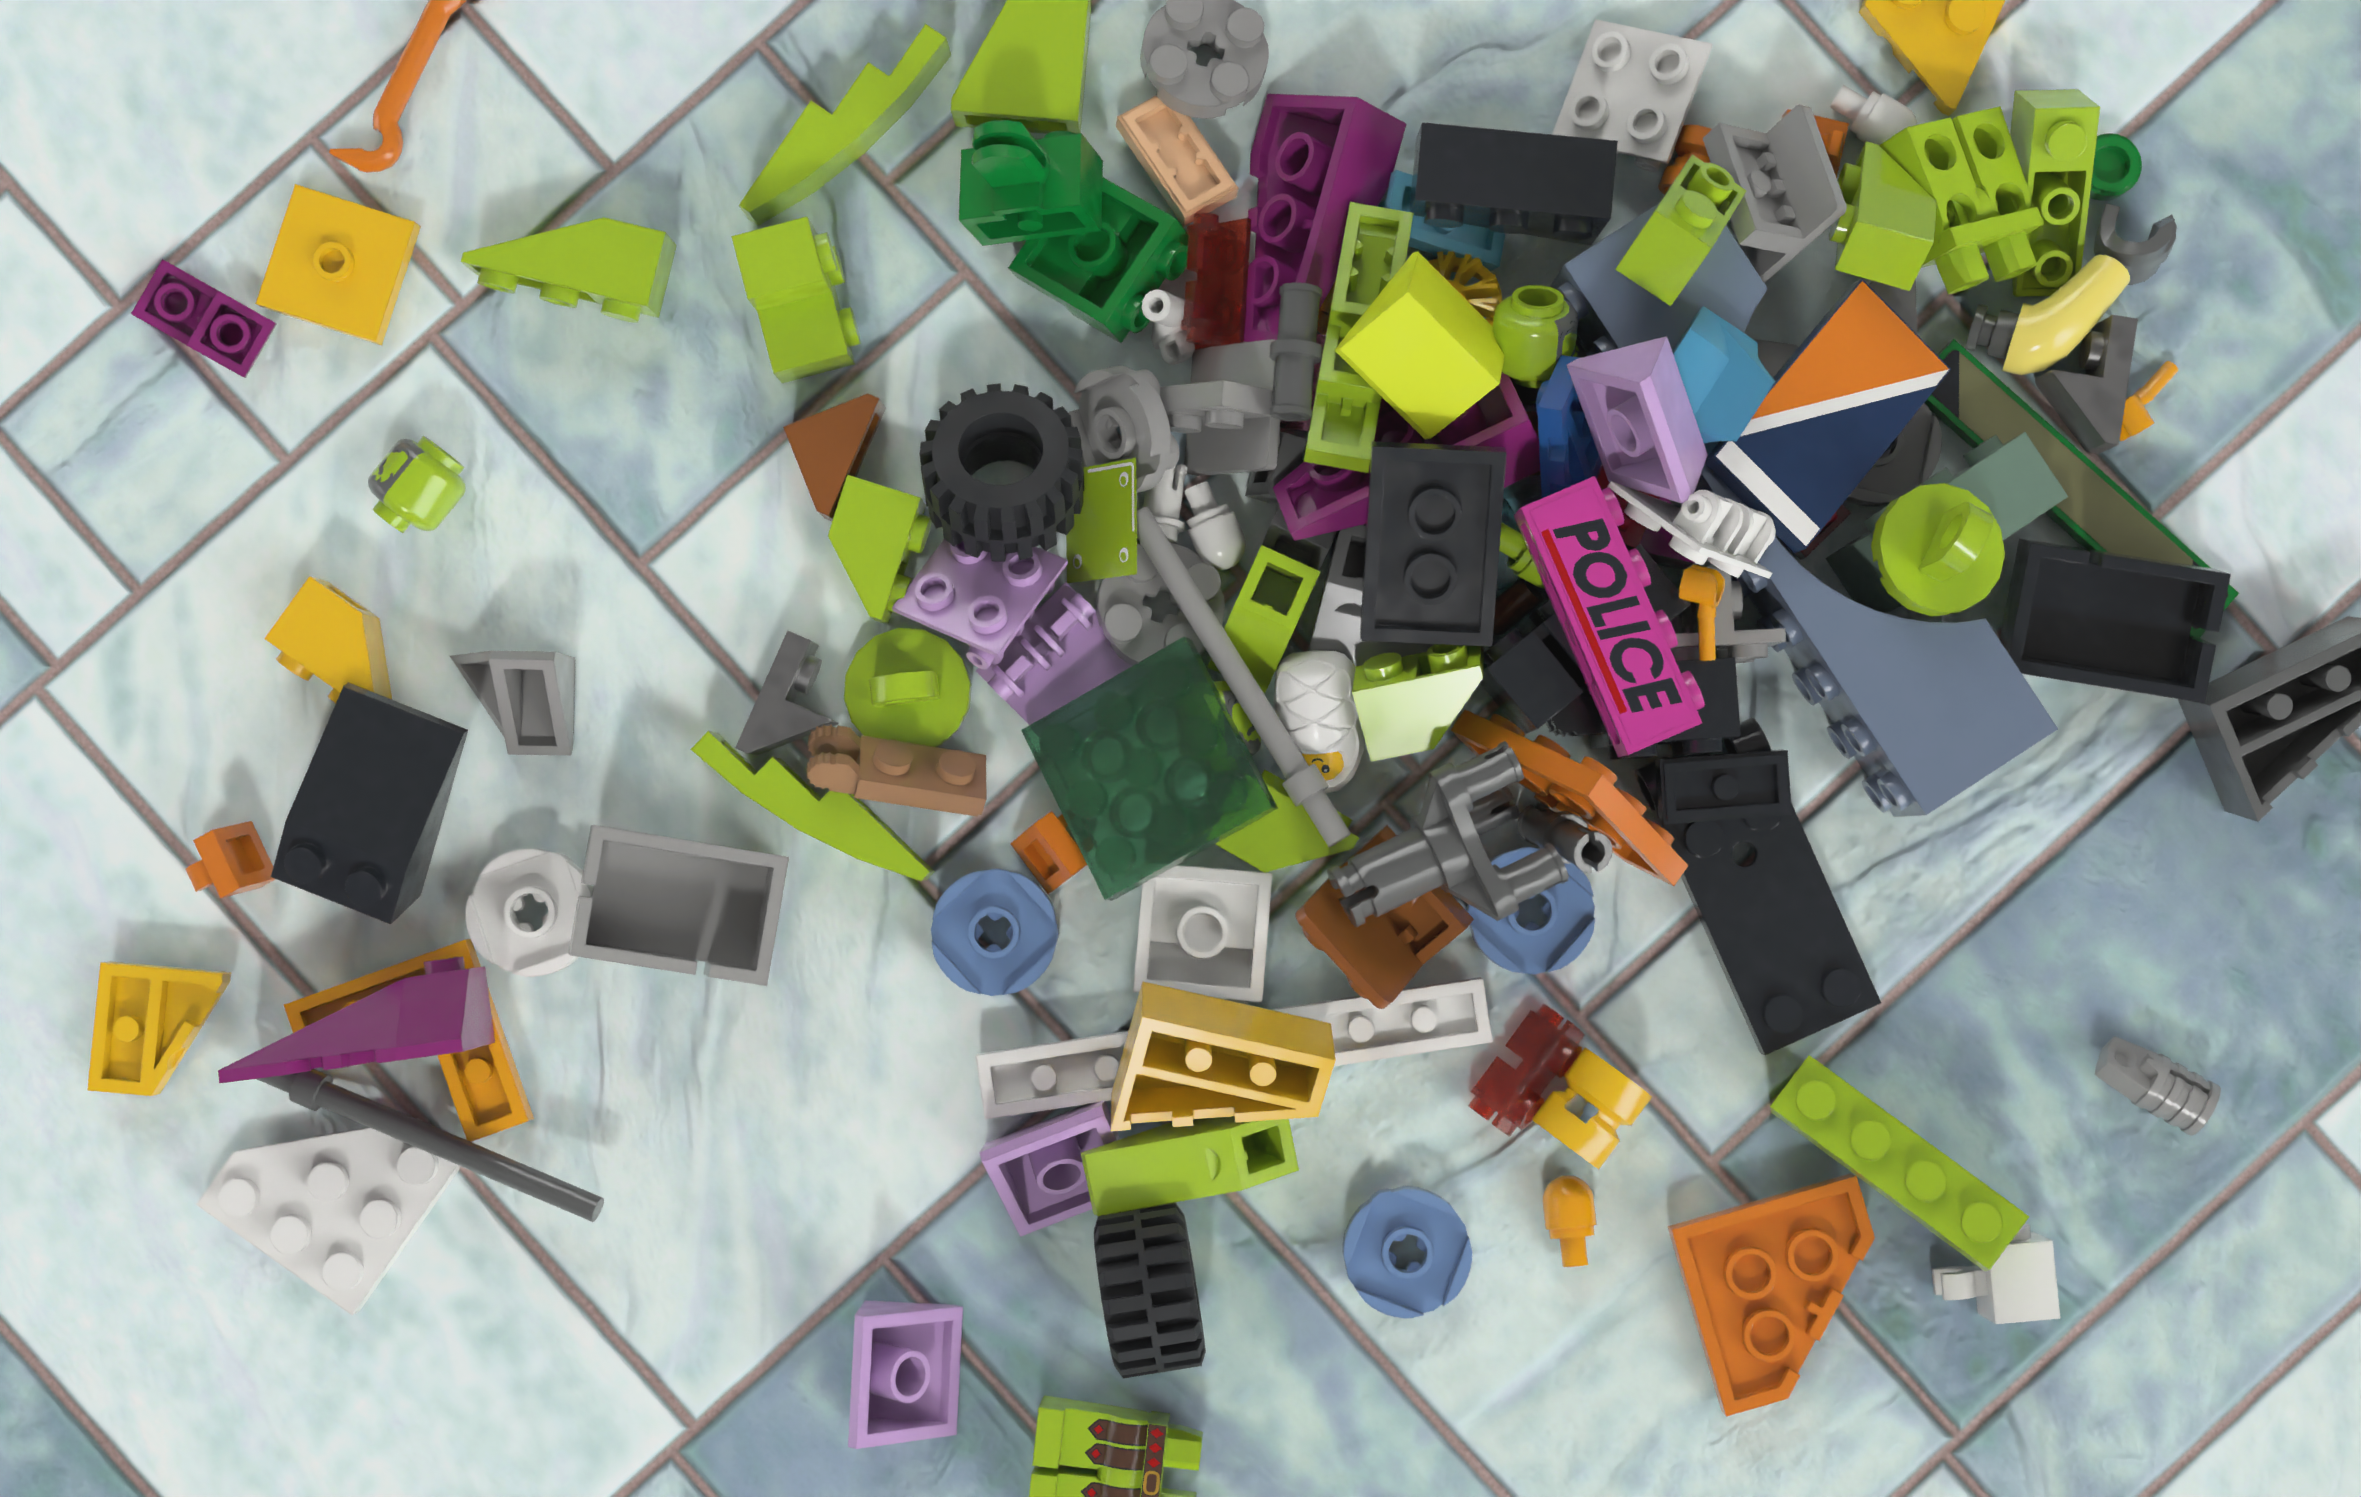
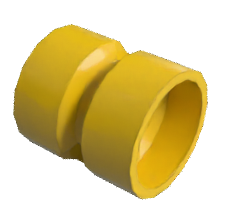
(1606, 1089)

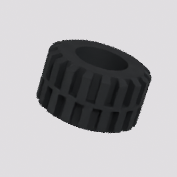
(995, 429)
(1149, 1290)

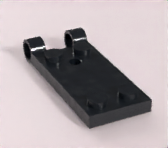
(1771, 919)

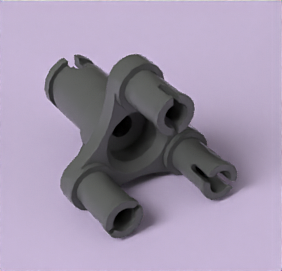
(1447, 849)

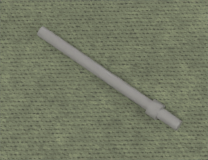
(1304, 782)

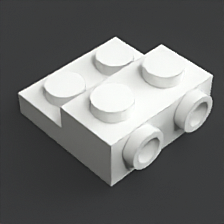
(1205, 932)

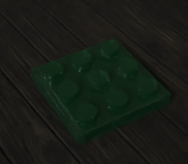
(1149, 769)

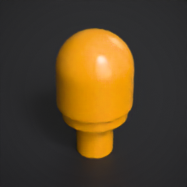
(1570, 1217)

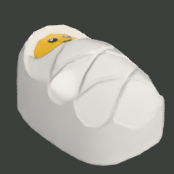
(1320, 712)

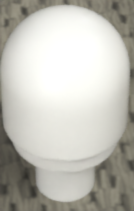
(1875, 117)
(1214, 529)

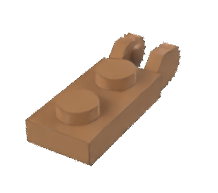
(897, 771)

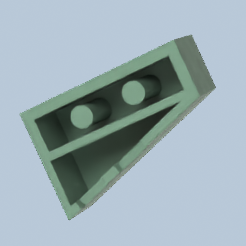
(2003, 476)

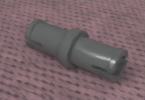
(1295, 352)
(1567, 834)

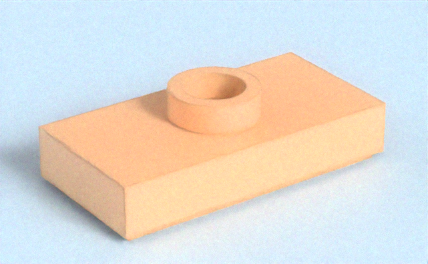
(1176, 159)

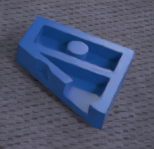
(1565, 439)

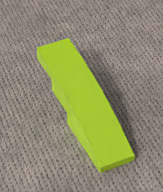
(827, 143)
(1344, 402)
(832, 819)

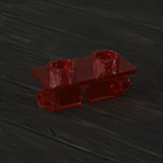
(1219, 296)
(1544, 1054)

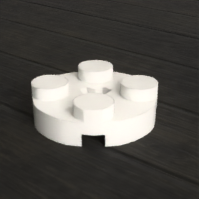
(500, 894)

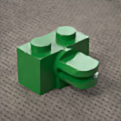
(1028, 186)

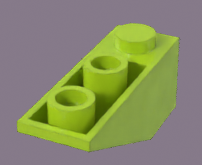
(2056, 151)
(590, 261)
(1187, 1162)

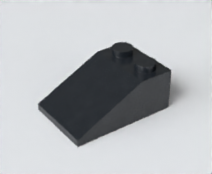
(370, 805)

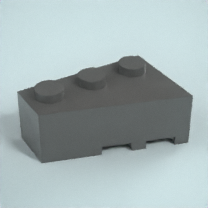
(2278, 716)

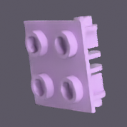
(979, 598)
(1054, 658)

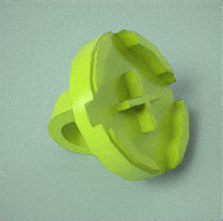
(1938, 549)
(908, 688)

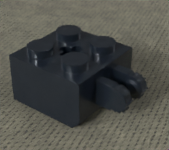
(1718, 716)

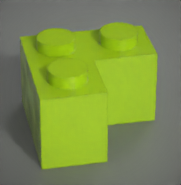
(792, 286)

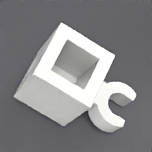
(2016, 1287)

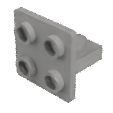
(1787, 183)
(1226, 410)
(1741, 644)

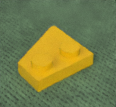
(147, 1023)

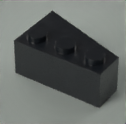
(1513, 181)

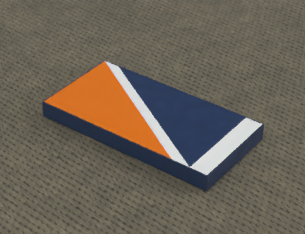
(1829, 415)

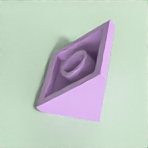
(1641, 418)
(1042, 1167)
(904, 1372)

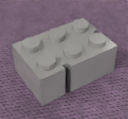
(678, 903)

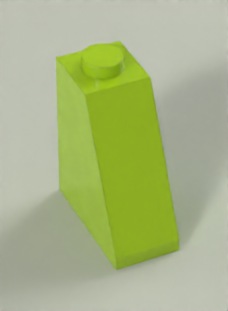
(1029, 68)

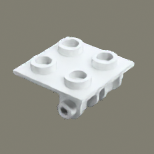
(1633, 90)
(1707, 528)

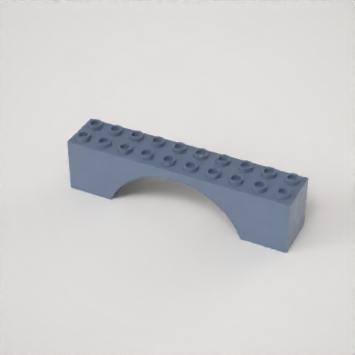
(1906, 697)

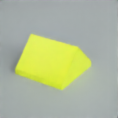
(1424, 348)

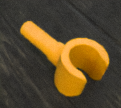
(2135, 414)
(1706, 588)

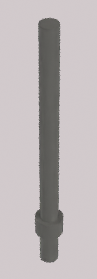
(316, 1090)

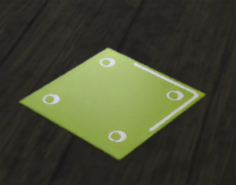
(1106, 529)

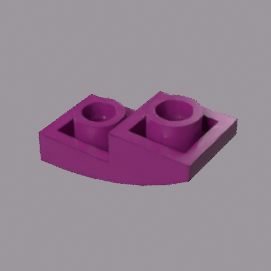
(203, 318)

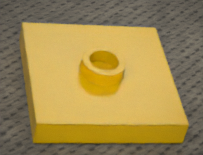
(338, 264)

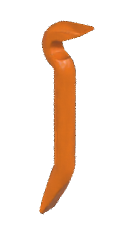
(400, 90)

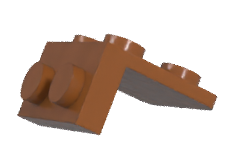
(1387, 948)

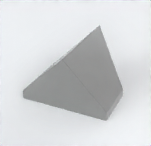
(526, 697)

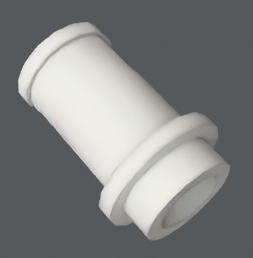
(1165, 501)

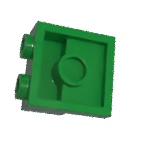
(1111, 270)

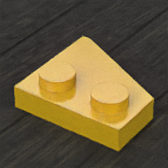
(1935, 39)

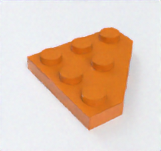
(1579, 789)
(1769, 1283)

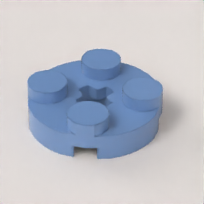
(957, 932)
(1536, 948)
(1423, 1284)

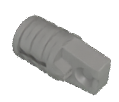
(2158, 1084)

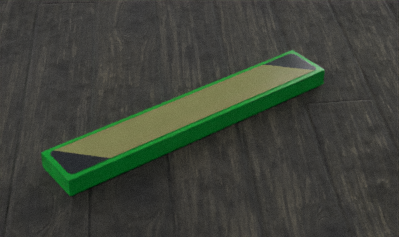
(2096, 507)

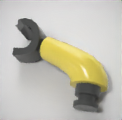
(2056, 325)

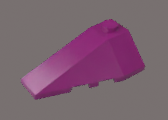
(1309, 166)
(1330, 499)
(404, 1021)

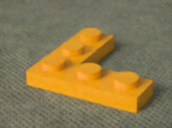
(480, 1079)

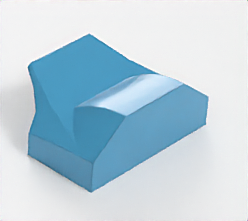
(1721, 376)

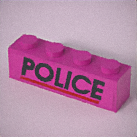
(1608, 616)

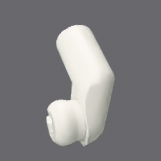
(1166, 313)

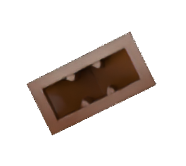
(834, 446)

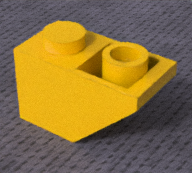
(332, 638)

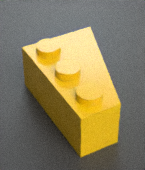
(1218, 1059)

